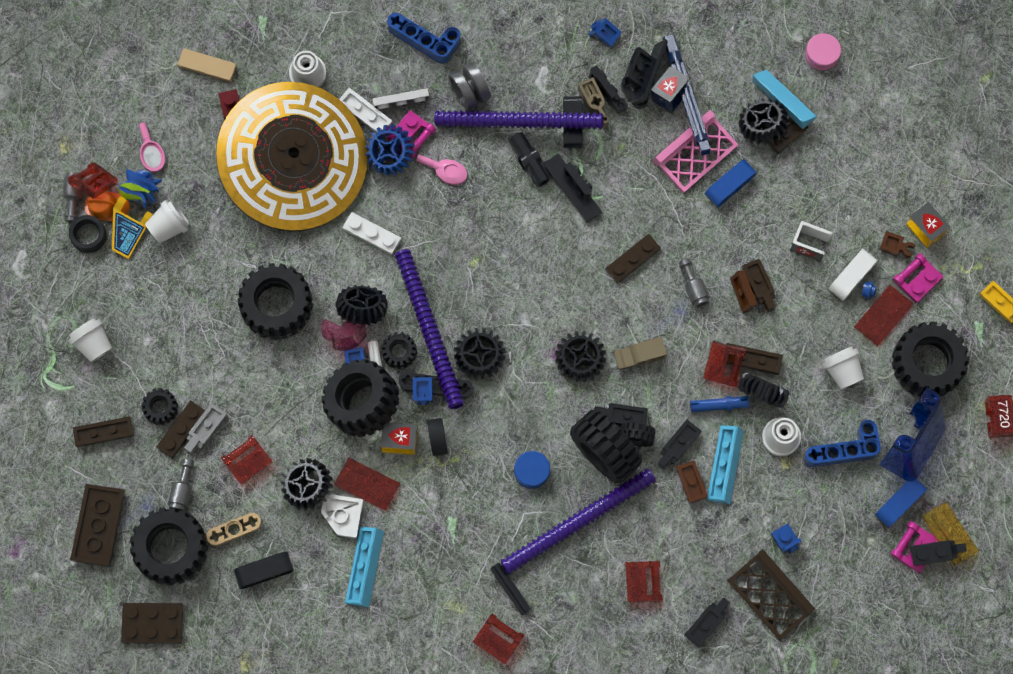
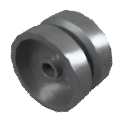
(469, 86)

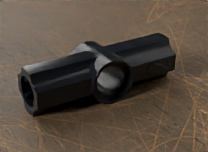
(529, 159)

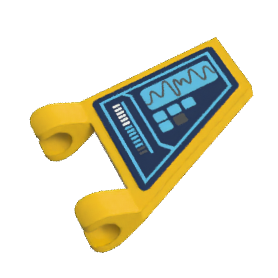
(126, 230)

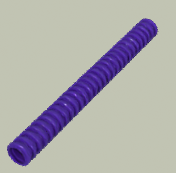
(518, 119)
(429, 328)
(578, 521)

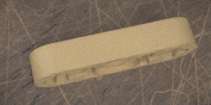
(245, 519)

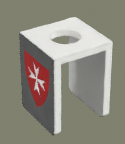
(813, 231)

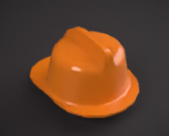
(103, 206)

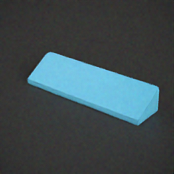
(777, 91)
(725, 464)
(364, 567)

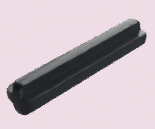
(510, 589)

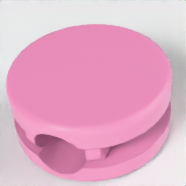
(823, 51)

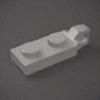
(204, 428)

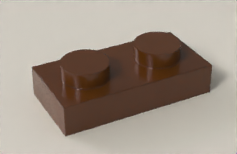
(743, 291)
(691, 482)

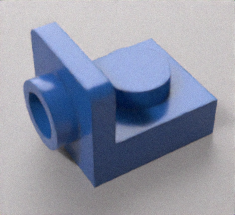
(605, 31)
(422, 390)
(786, 539)

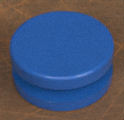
(532, 469)

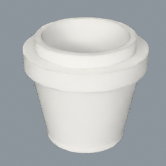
(312, 75)
(167, 222)
(91, 340)
(844, 367)
(776, 442)

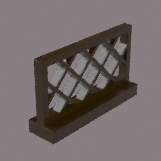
(784, 583)

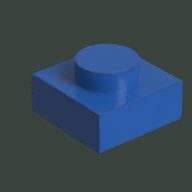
(354, 354)

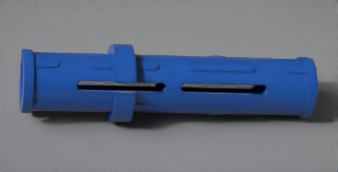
(719, 404)

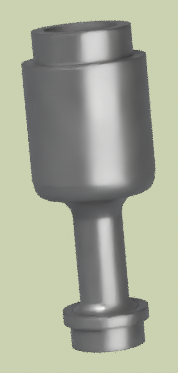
(72, 194)
(695, 286)
(181, 490)

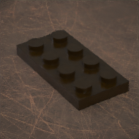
(97, 525)

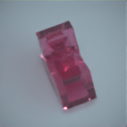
(345, 336)

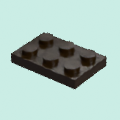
(152, 623)

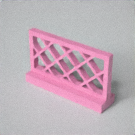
(682, 142)

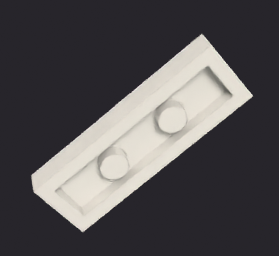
(400, 99)
(365, 111)
(371, 233)

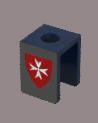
(667, 89)

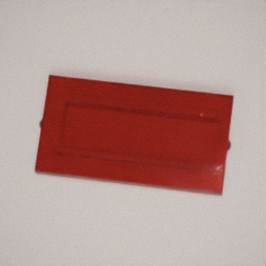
(883, 315)
(367, 484)

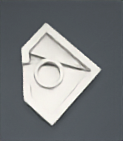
(343, 514)

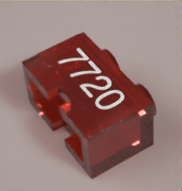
(1001, 416)

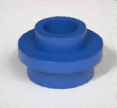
(869, 290)

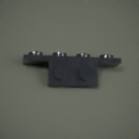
(643, 70)
(573, 186)

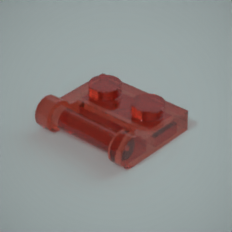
(96, 184)
(718, 362)
(249, 465)
(636, 581)
(493, 643)

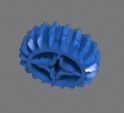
(378, 140)

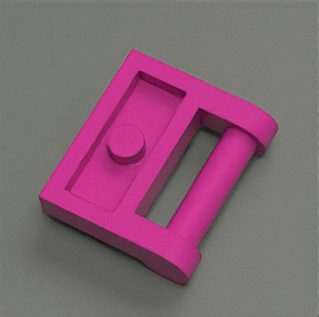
(412, 124)
(922, 282)
(924, 538)

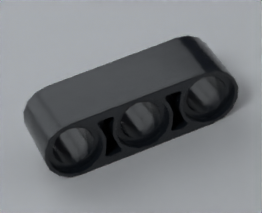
(572, 137)
(263, 570)

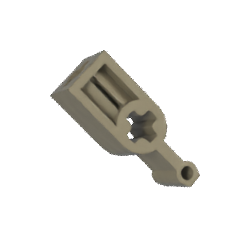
(591, 94)
(641, 353)

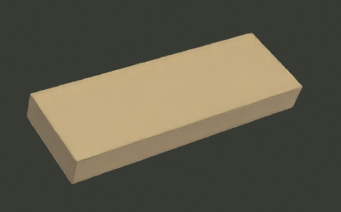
(207, 65)

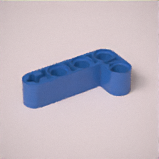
(422, 35)
(841, 448)

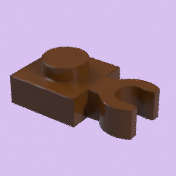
(894, 244)

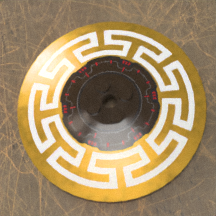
(283, 189)

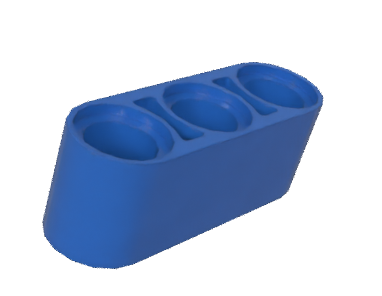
(730, 183)
(900, 502)

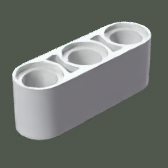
(853, 274)

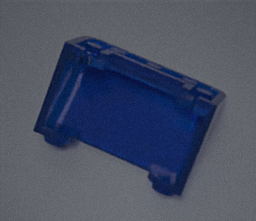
(910, 455)

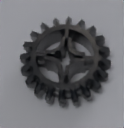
(765, 127)
(361, 305)
(486, 352)
(586, 360)
(763, 390)
(299, 477)

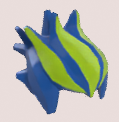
(139, 187)

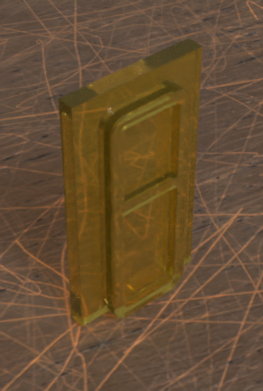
(946, 526)

